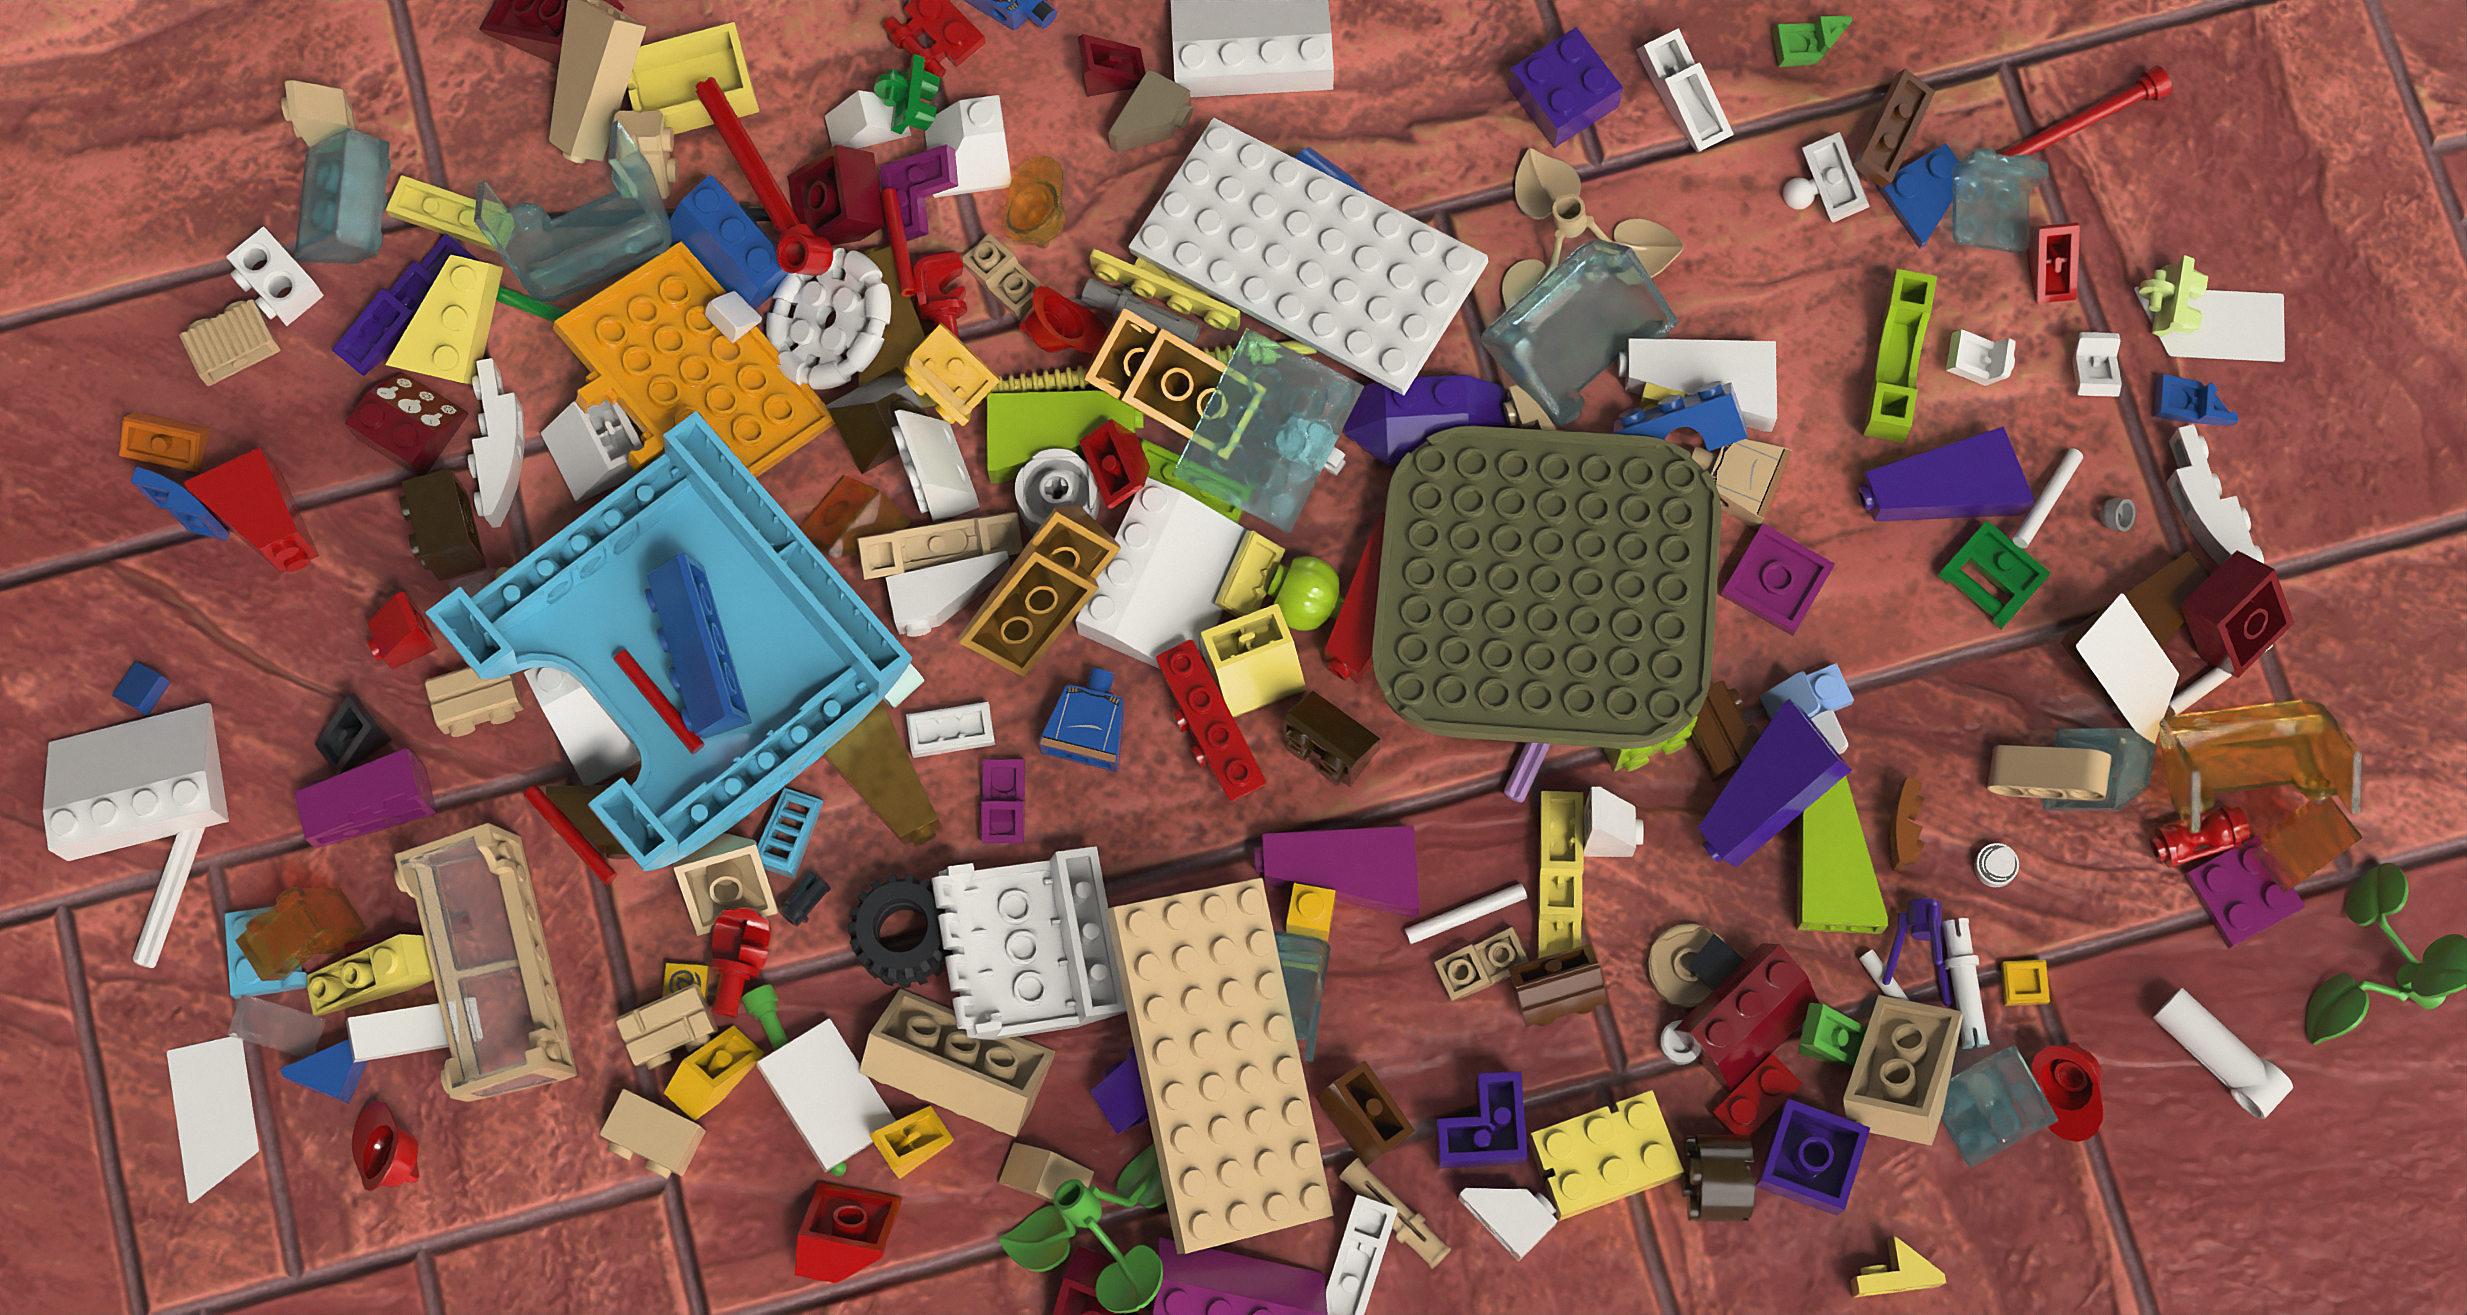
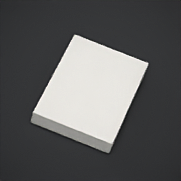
(825, 1094)

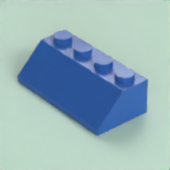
(697, 647)

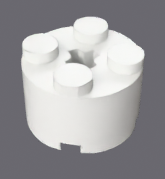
(1054, 472)

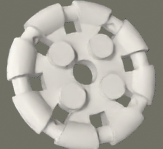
(813, 305)

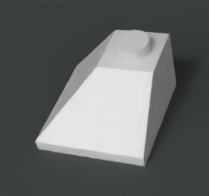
(979, 141)

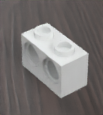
(278, 273)

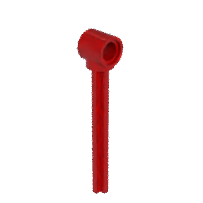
(798, 247)

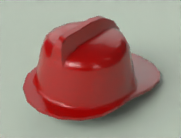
(1061, 323)
(2071, 1085)
(383, 1149)

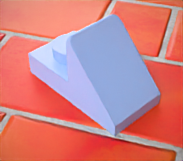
(1811, 692)

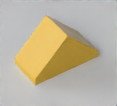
(911, 1140)

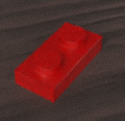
(1757, 1097)

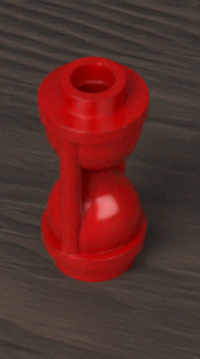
(2220, 829)

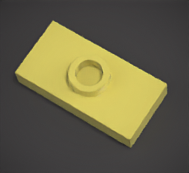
(1249, 575)

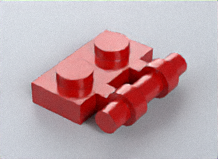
(943, 25)

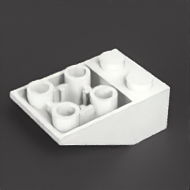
(934, 466)

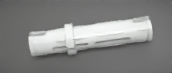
(1965, 982)

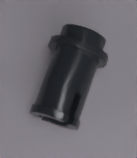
(804, 900)

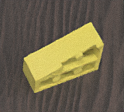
(451, 322)

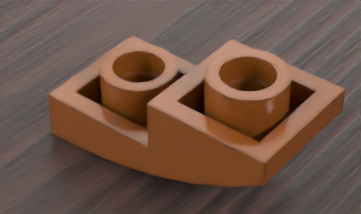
(1904, 834)

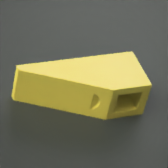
(370, 974)

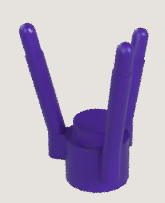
(1924, 922)

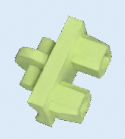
(2169, 297)

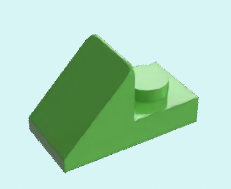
(1831, 1036)

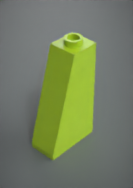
(1039, 421)
(1835, 869)

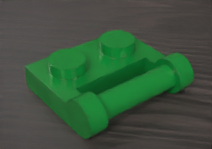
(2003, 565)

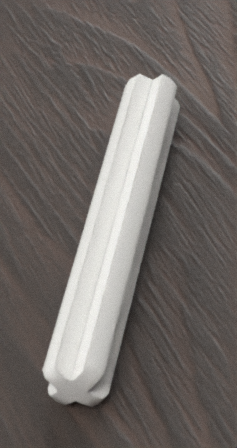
(167, 897)

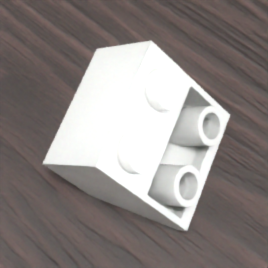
(592, 448)

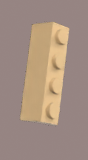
(927, 1056)

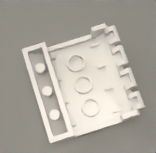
(1029, 945)

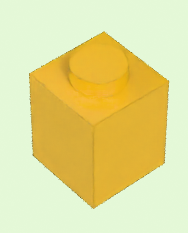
(1311, 911)

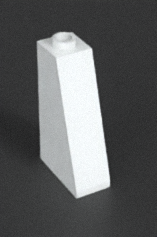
(1694, 363)

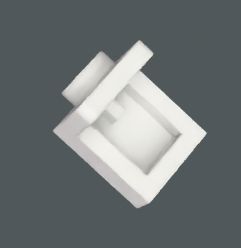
(1980, 358)
(2097, 364)

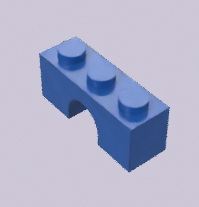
(1710, 412)

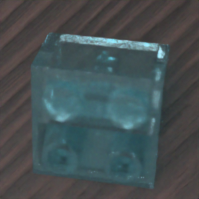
(1994, 1106)

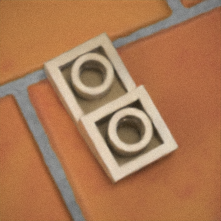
(1002, 275)
(1525, 411)
(1481, 964)

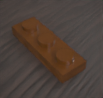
(1893, 128)

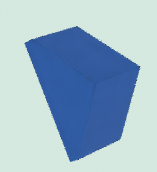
(328, 1072)

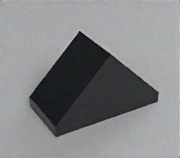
(351, 735)

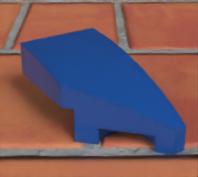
(2190, 402)

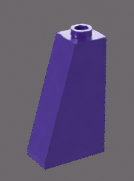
(1953, 481)
(1772, 786)

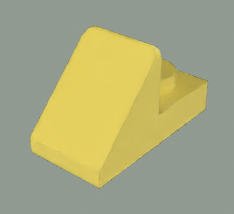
(1908, 1273)

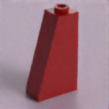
(1353, 633)

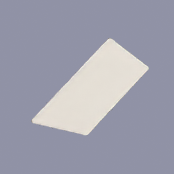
(2231, 327)
(2130, 666)
(212, 1111)

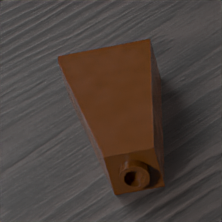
(2155, 602)

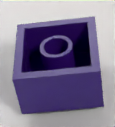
(1565, 87)
(1812, 1157)

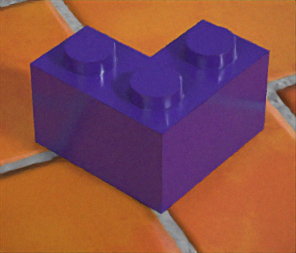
(1122, 1094)
(1495, 1135)

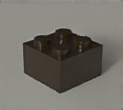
(442, 524)

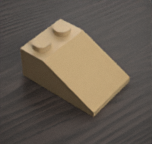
(1903, 1069)

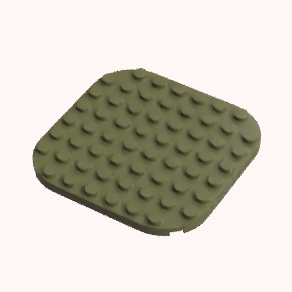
(1548, 587)

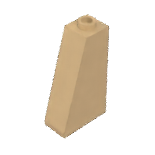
(592, 77)

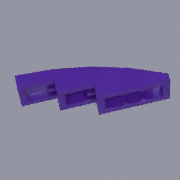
(390, 312)

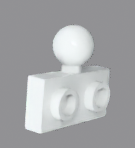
(1833, 179)

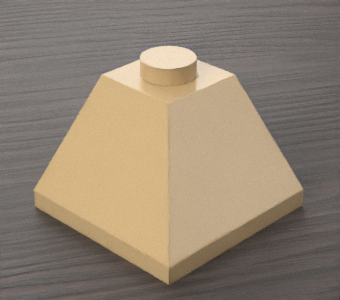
(722, 877)

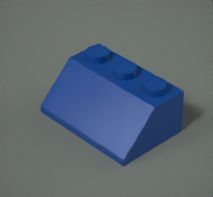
(727, 242)

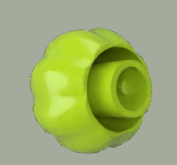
(1306, 592)

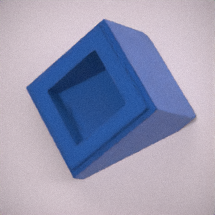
(141, 688)

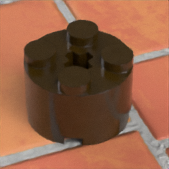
(1718, 1178)

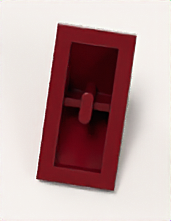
(1109, 65)

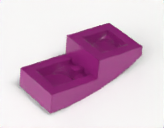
(1003, 801)

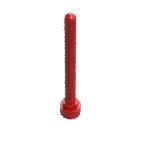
(2152, 85)

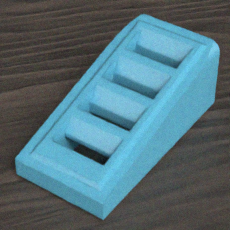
(790, 866)

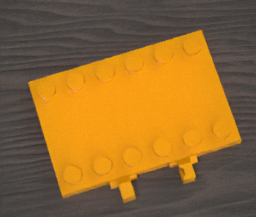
(666, 360)

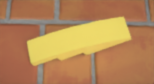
(1560, 872)

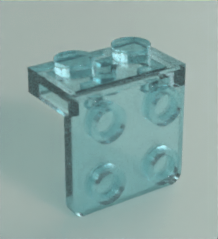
(1994, 199)

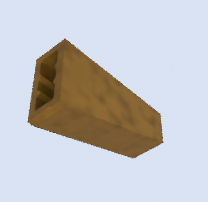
(904, 330)
(884, 777)

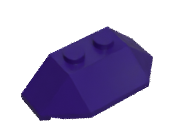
(1396, 424)

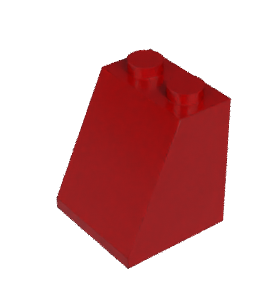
(258, 508)

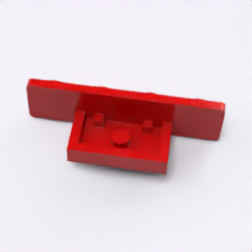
(1209, 722)

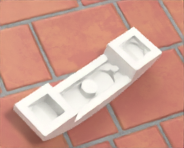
(1359, 1257)

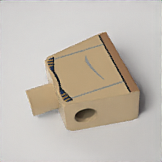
(1745, 477)

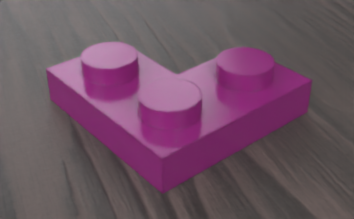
(916, 179)

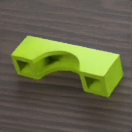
(1898, 356)

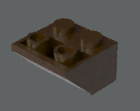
(1329, 739)

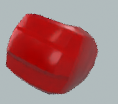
(931, 276)
(739, 955)

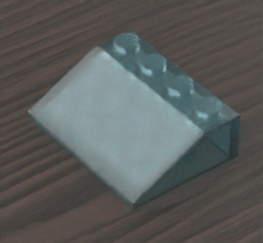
(1268, 430)

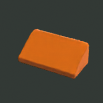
(163, 441)

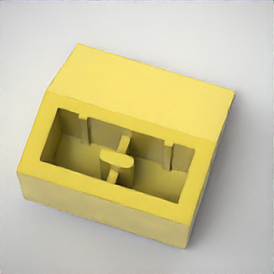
(1253, 660)

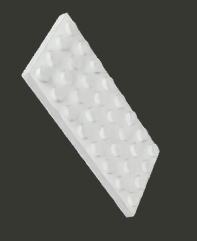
(1309, 255)

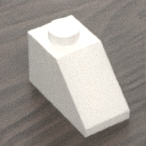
(1511, 1216)

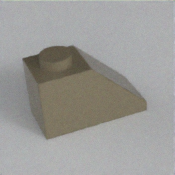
(1151, 113)

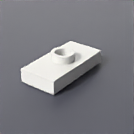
(950, 729)

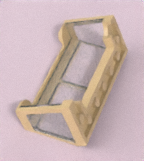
(488, 963)

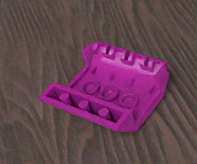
(1234, 1285)

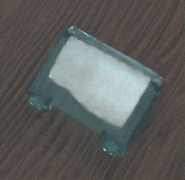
(1577, 325)

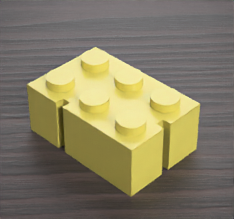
(669, 70)
(1605, 1155)

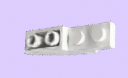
(501, 449)
(2215, 522)

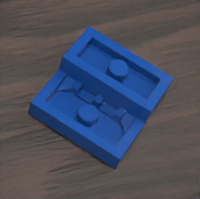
(179, 502)

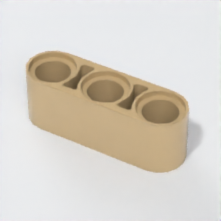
(2049, 772)

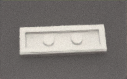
(396, 1032)

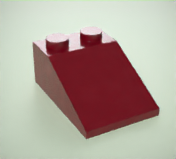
(531, 25)

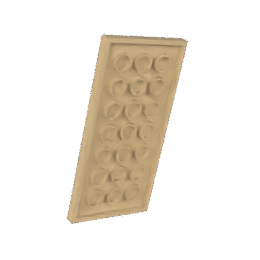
(1219, 1064)

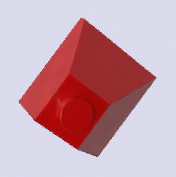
(844, 1232)

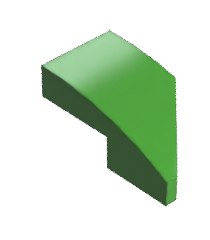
(1807, 42)

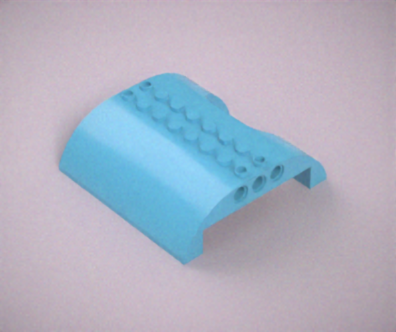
(795, 630)

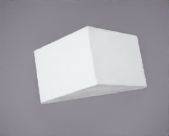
(861, 122)

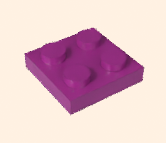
(1777, 579)
(2241, 894)

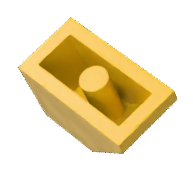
(712, 1072)

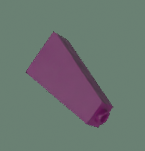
(1363, 865)

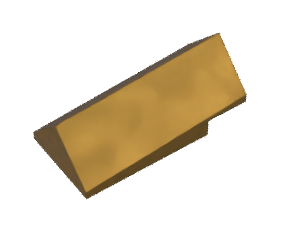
(1155, 372)
(1041, 590)

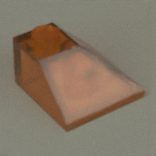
(850, 513)

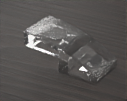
(276, 1026)

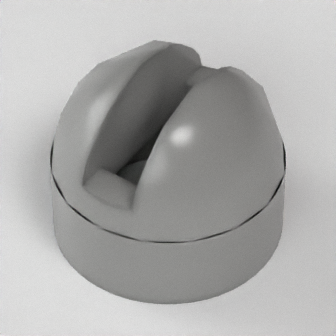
(2118, 514)

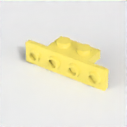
(1152, 281)

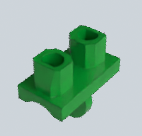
(904, 93)

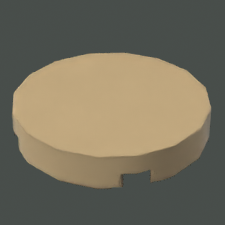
(1669, 961)

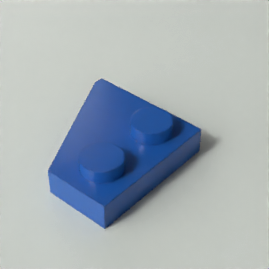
(1922, 193)

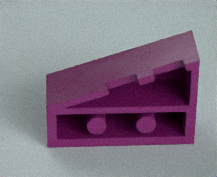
(366, 799)

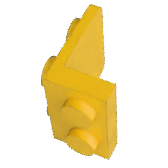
(949, 374)

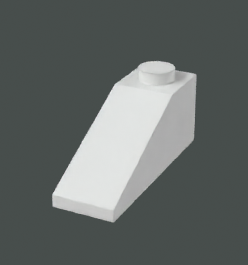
(936, 593)
(1610, 826)

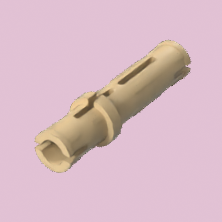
(1431, 1250)

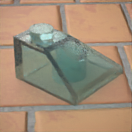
(2129, 767)

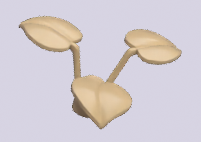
(1554, 186)

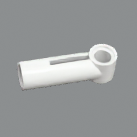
(2253, 1081)

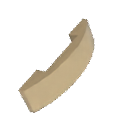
(938, 544)

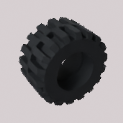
(869, 918)

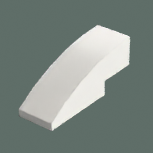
(1685, 90)

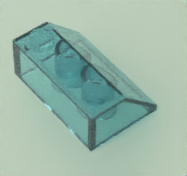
(343, 199)

